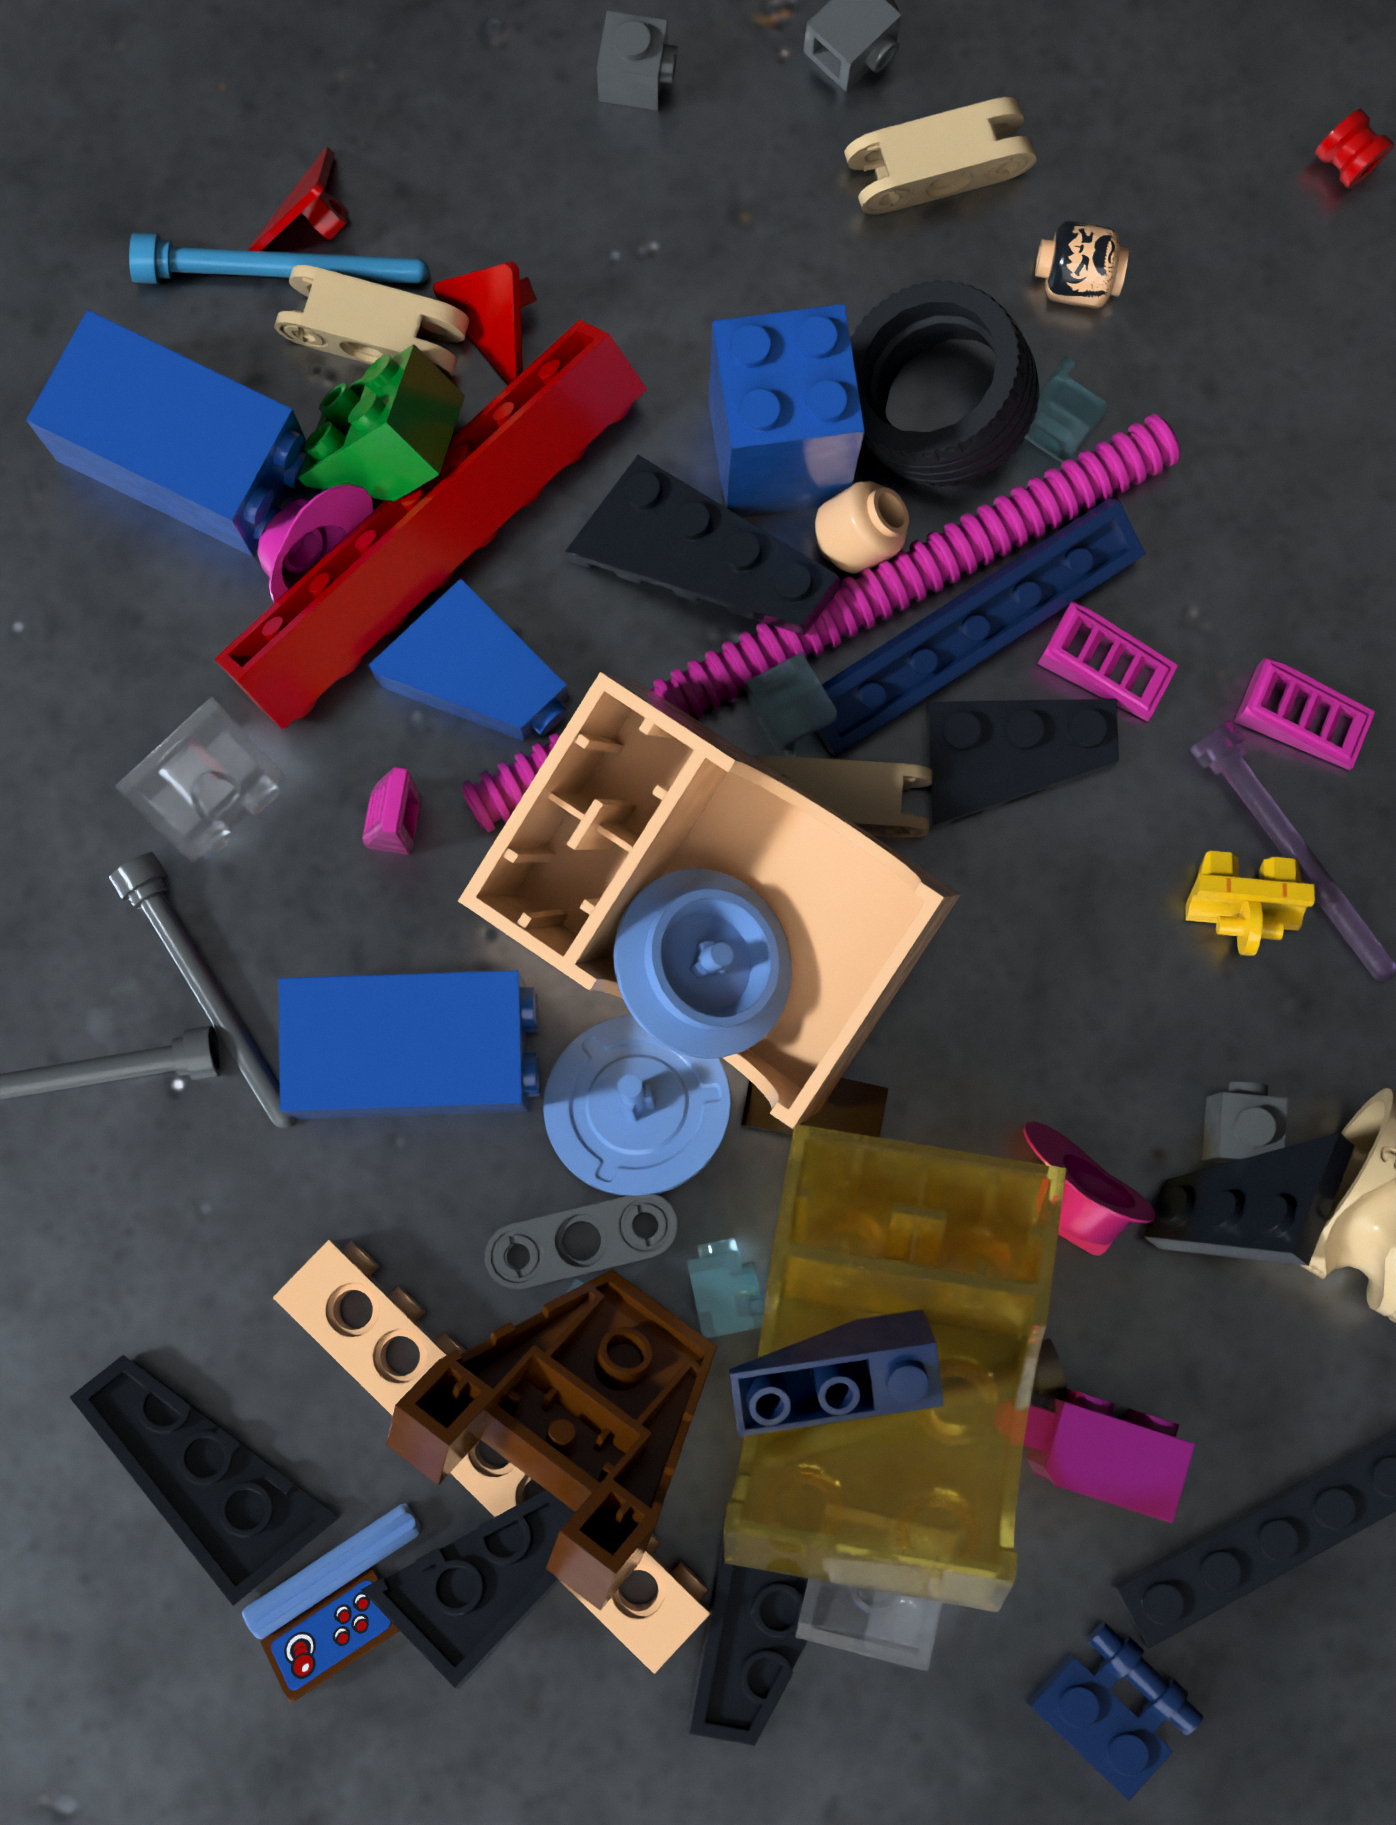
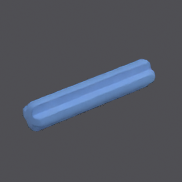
(331, 1571)

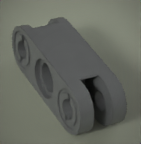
(546, 1235)

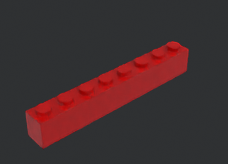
(420, 539)

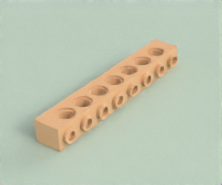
(314, 1301)

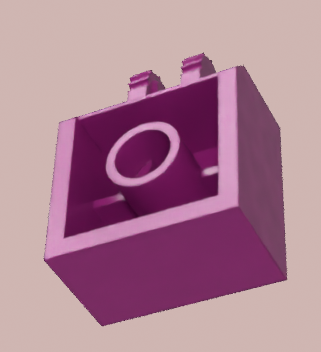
(1107, 1458)

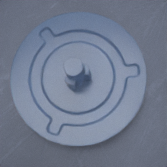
(702, 963)
(634, 1110)

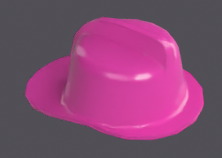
(307, 532)
(1094, 1202)

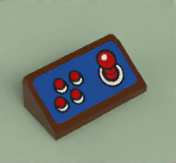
(327, 1637)

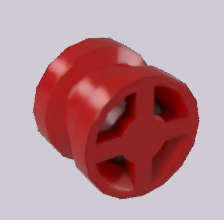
(1354, 148)

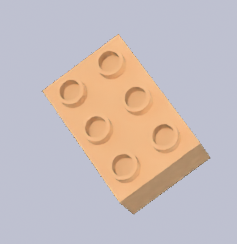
(657, 793)

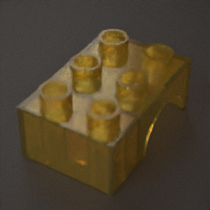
(924, 1493)

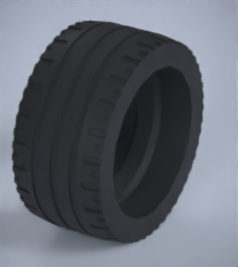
(984, 436)

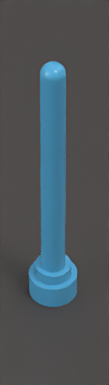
(157, 259)

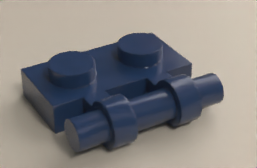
(1100, 1726)

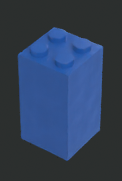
(784, 409)
(169, 432)
(407, 1044)

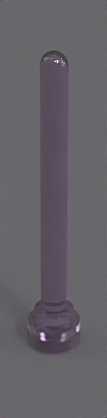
(1225, 754)

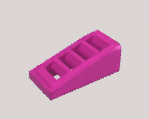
(1099, 630)
(1256, 716)
(393, 813)

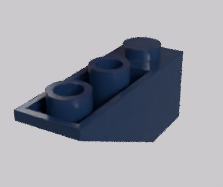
(840, 1376)

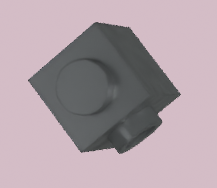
(853, 38)
(634, 60)
(1243, 1123)

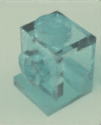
(724, 1289)

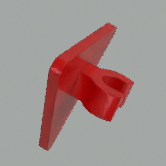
(308, 198)
(493, 304)

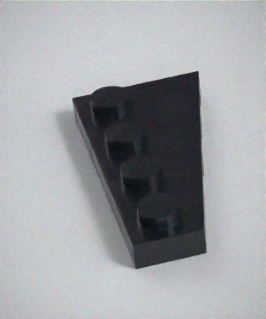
(210, 1488)

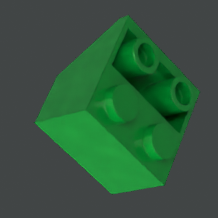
(384, 428)

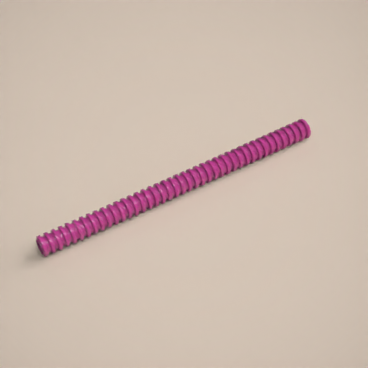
(881, 590)

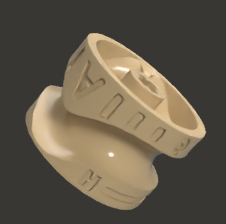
(1363, 1214)

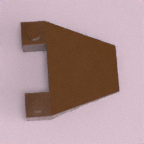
(584, 1405)

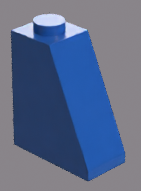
(473, 667)

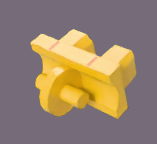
(1248, 905)

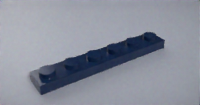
(979, 623)

